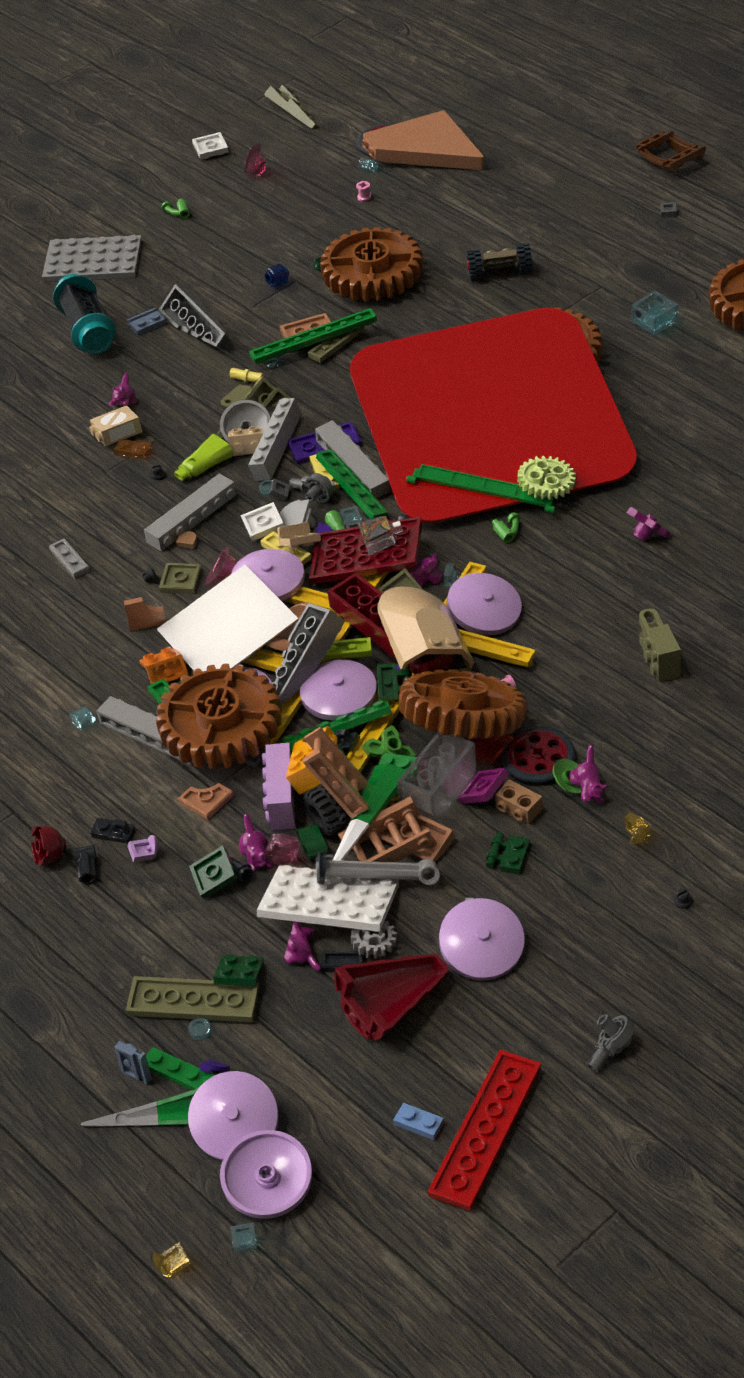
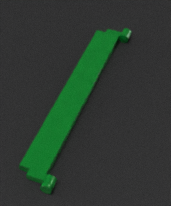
(478, 484)

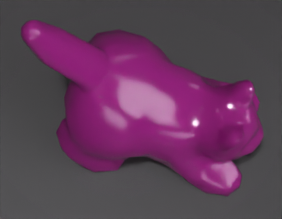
(123, 393)
(427, 571)
(588, 778)
(253, 845)
(299, 948)

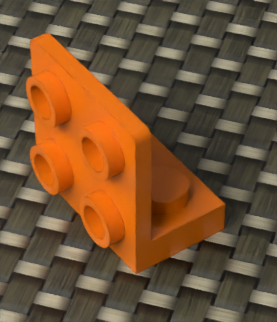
(166, 665)

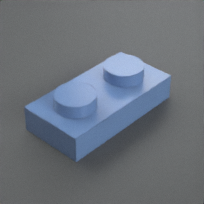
(418, 1121)

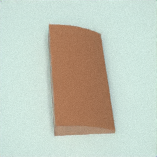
(442, 836)

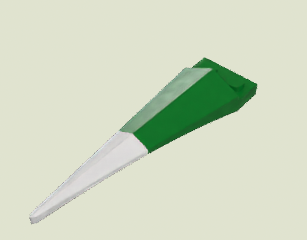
(378, 793)

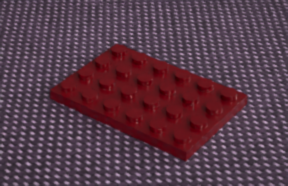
(344, 553)

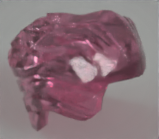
(282, 848)

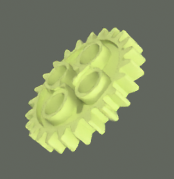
(557, 482)

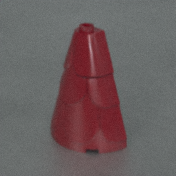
(386, 991)

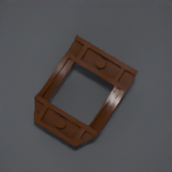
(687, 151)

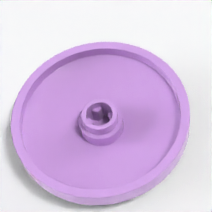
(276, 569)
(484, 604)
(338, 689)
(481, 939)
(228, 1109)
(266, 1174)

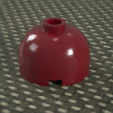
(47, 845)

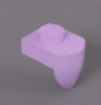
(143, 849)

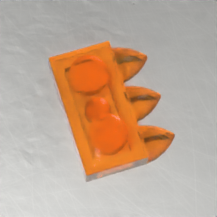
(133, 449)

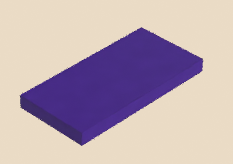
(306, 445)

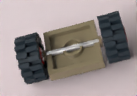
(499, 259)

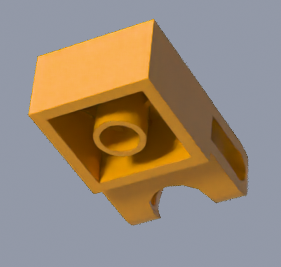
(297, 773)

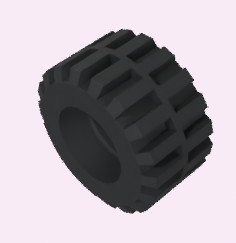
(325, 811)

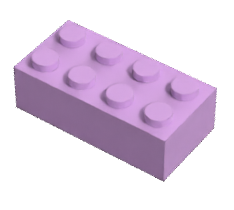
(279, 791)

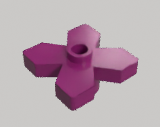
(646, 525)

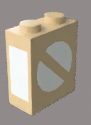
(115, 426)

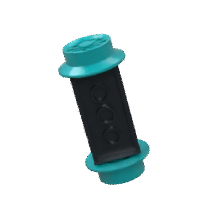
(91, 327)

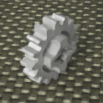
(374, 941)

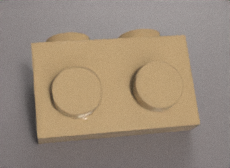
(244, 441)
(297, 534)

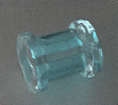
(368, 164)

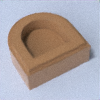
(187, 540)

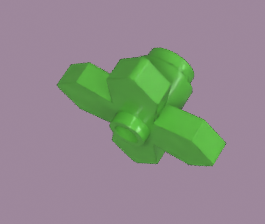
(389, 743)

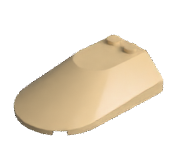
(419, 626)

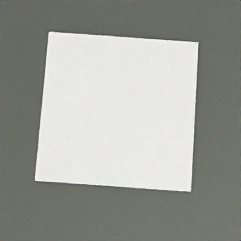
(228, 622)

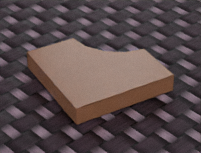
(142, 615)
(206, 801)

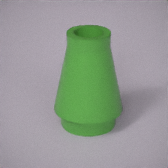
(334, 520)

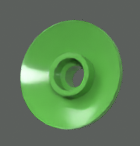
(561, 773)

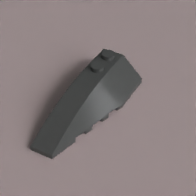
(192, 316)
(307, 648)

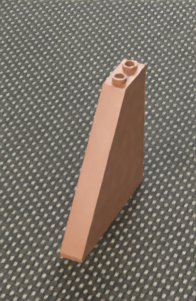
(424, 141)

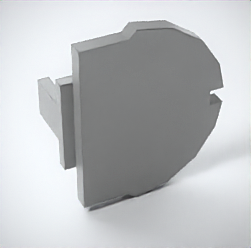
(297, 512)

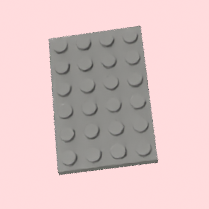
(93, 257)

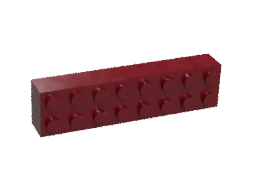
(358, 604)

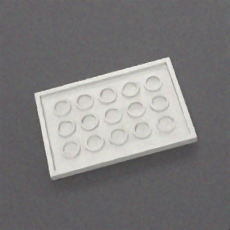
(337, 902)

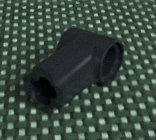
(85, 860)

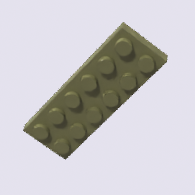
(191, 999)

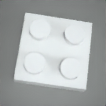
(210, 145)
(262, 521)

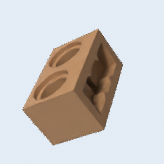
(518, 802)

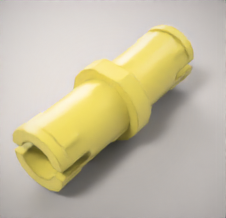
(245, 375)

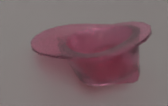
(255, 161)
(222, 567)

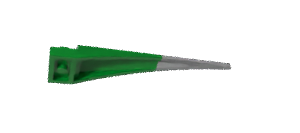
(159, 1113)

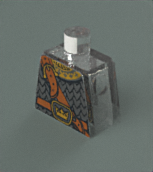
(378, 533)

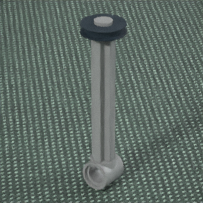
(378, 870)

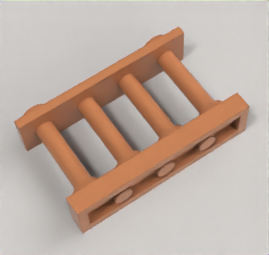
(335, 772)
(388, 820)

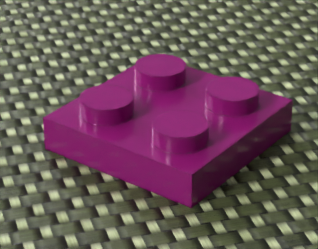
(483, 786)

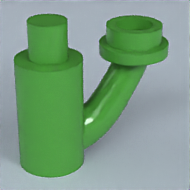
(183, 210)
(503, 531)

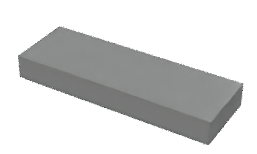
(69, 558)

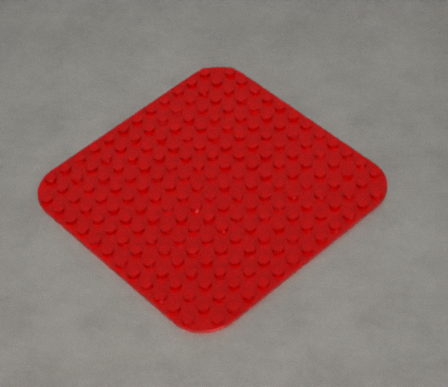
(486, 403)

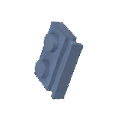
(146, 321)
(132, 1063)

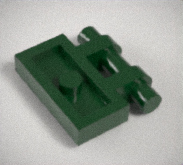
(387, 681)
(514, 855)

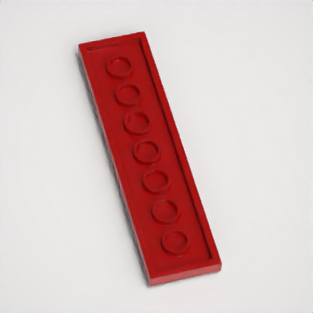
(484, 1130)

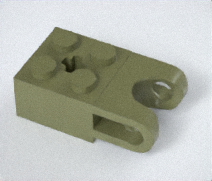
(659, 646)

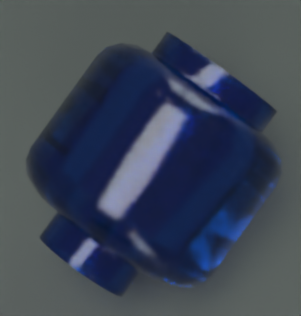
(276, 275)

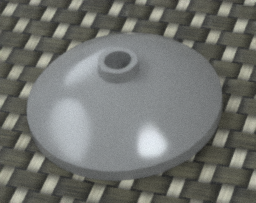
(243, 414)

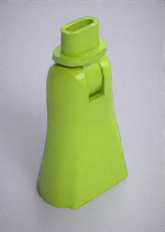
(210, 453)

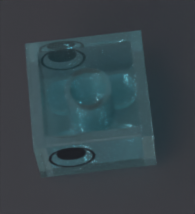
(654, 312)

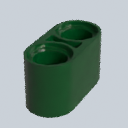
(312, 841)

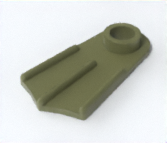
(235, 395)

